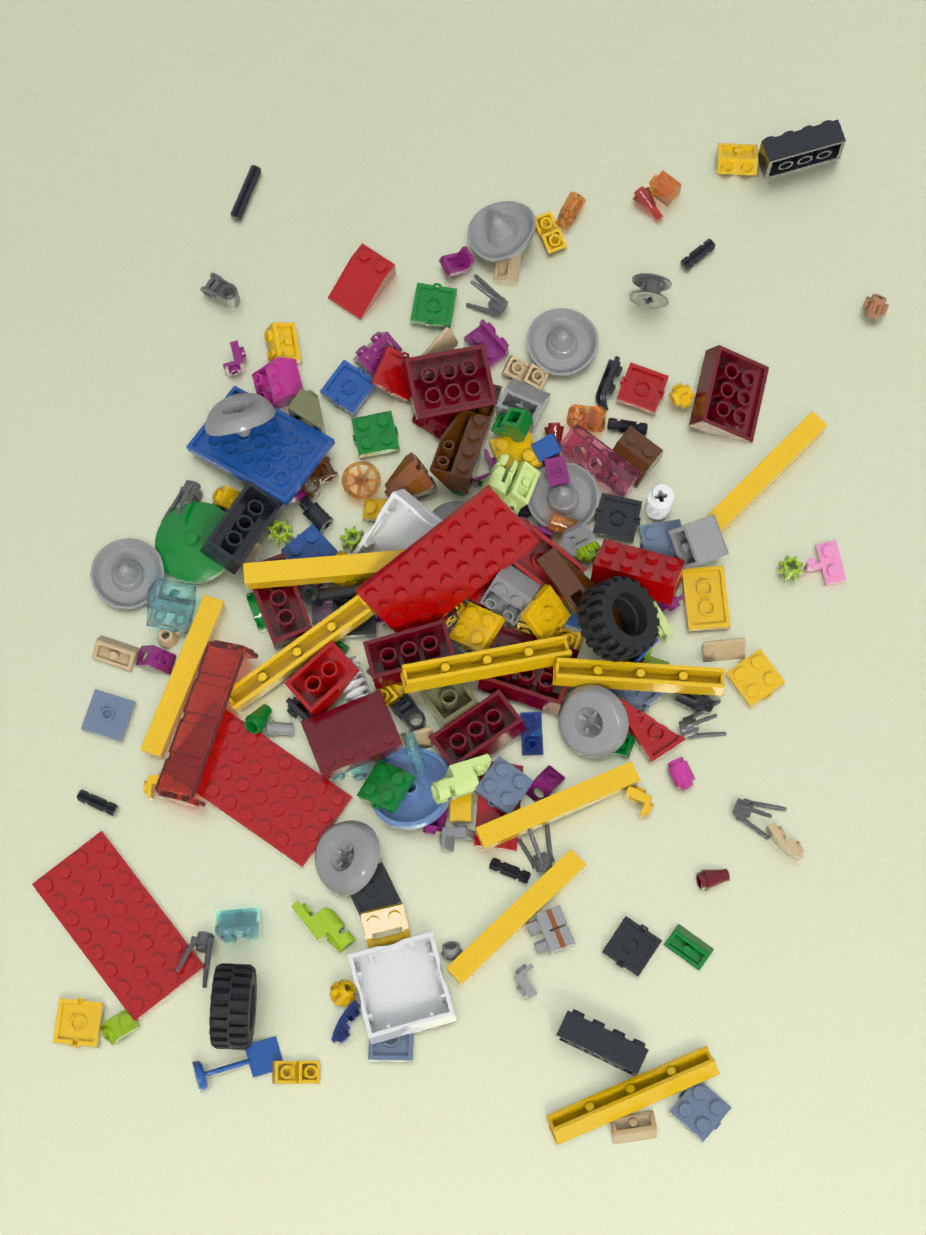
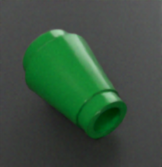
(257, 720)

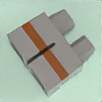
(554, 940)

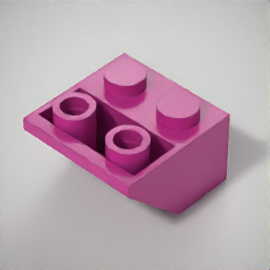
(278, 381)

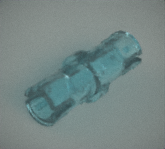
(414, 751)

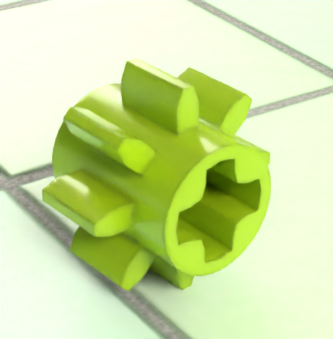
(354, 534)
(283, 537)
(588, 552)
(785, 565)

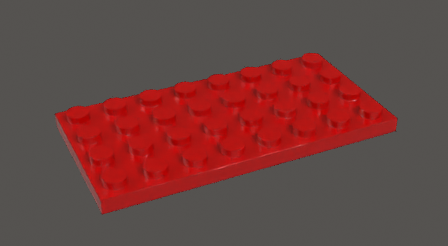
(448, 563)
(269, 790)
(118, 925)

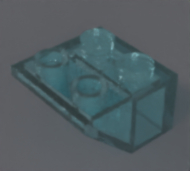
(170, 605)
(239, 924)

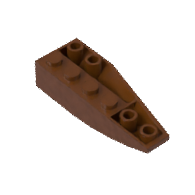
(462, 447)
(569, 581)

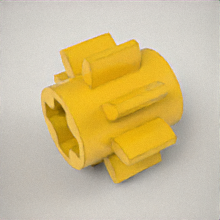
(681, 395)
(343, 992)

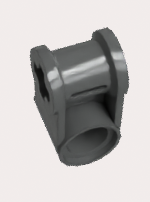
(218, 289)

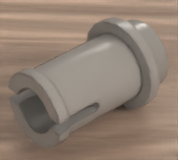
(279, 728)

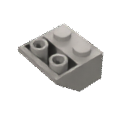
(523, 396)
(698, 541)
(510, 594)

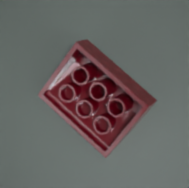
(449, 381)
(729, 395)
(528, 687)
(352, 735)

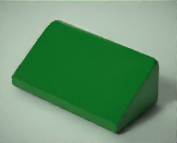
(688, 947)

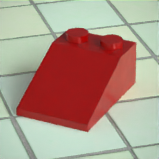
(362, 281)
(322, 679)

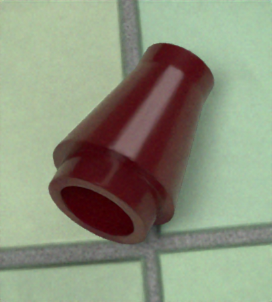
(711, 878)

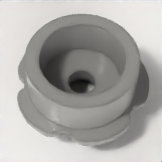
(451, 950)

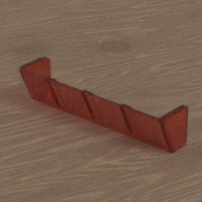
(201, 722)

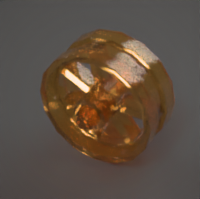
(361, 480)

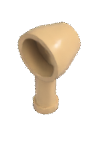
(171, 641)

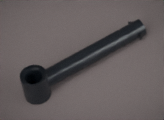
(327, 594)

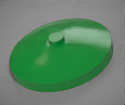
(182, 538)

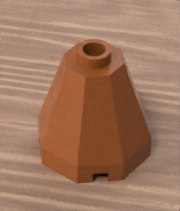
(412, 477)

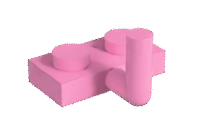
(829, 563)

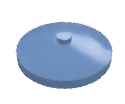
(418, 805)

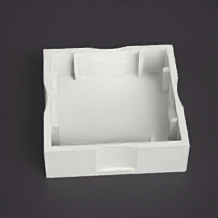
(398, 524)
(401, 988)

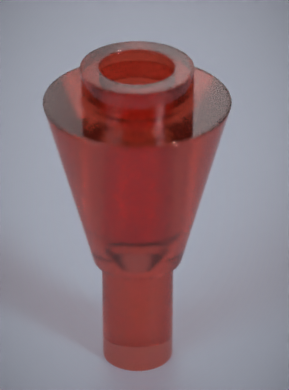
(644, 197)
(557, 430)

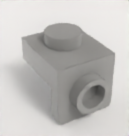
(576, 537)
(449, 835)
(524, 987)

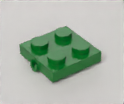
(433, 305)
(375, 434)
(386, 787)

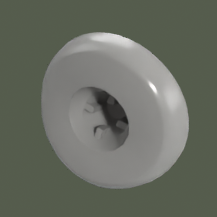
(501, 230)
(562, 341)
(238, 414)
(572, 500)
(125, 572)
(593, 721)
(347, 856)

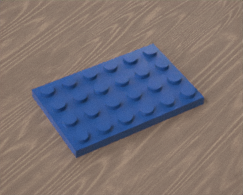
(273, 456)

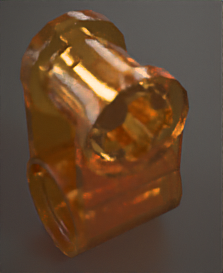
(589, 417)

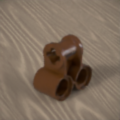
(319, 478)

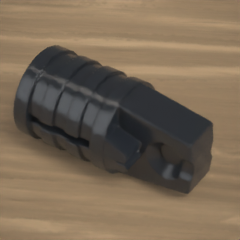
(316, 514)
(696, 702)

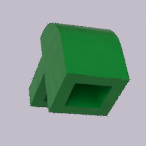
(513, 424)

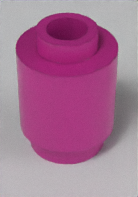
(681, 773)

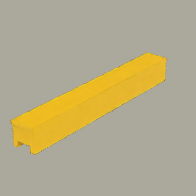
(768, 470)
(315, 569)
(299, 653)
(484, 664)
(639, 676)
(182, 677)
(557, 806)
(515, 917)
(632, 1095)

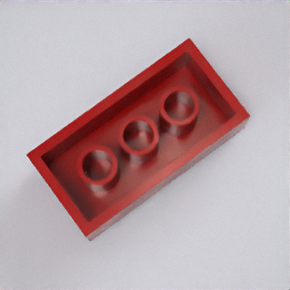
(527, 562)
(654, 571)

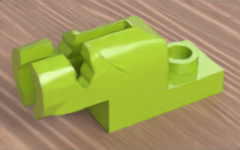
(325, 924)

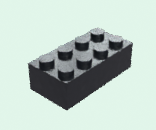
(801, 148)
(241, 527)
(602, 1043)

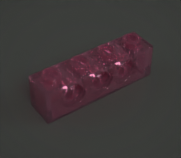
(611, 461)

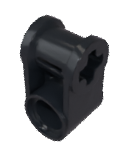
(407, 710)

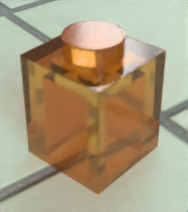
(664, 188)

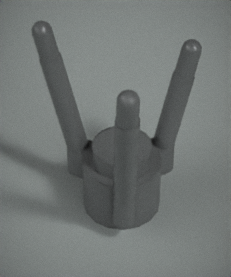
(497, 302)
(188, 492)
(689, 725)
(744, 808)
(542, 861)
(203, 944)

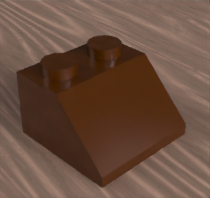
(638, 451)

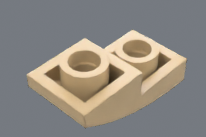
(524, 372)
(790, 847)

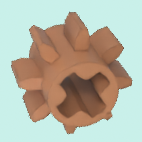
(875, 306)

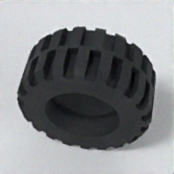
(636, 611)
(233, 1006)

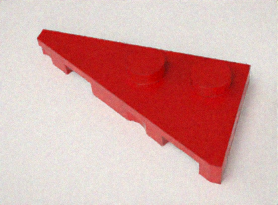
(651, 736)

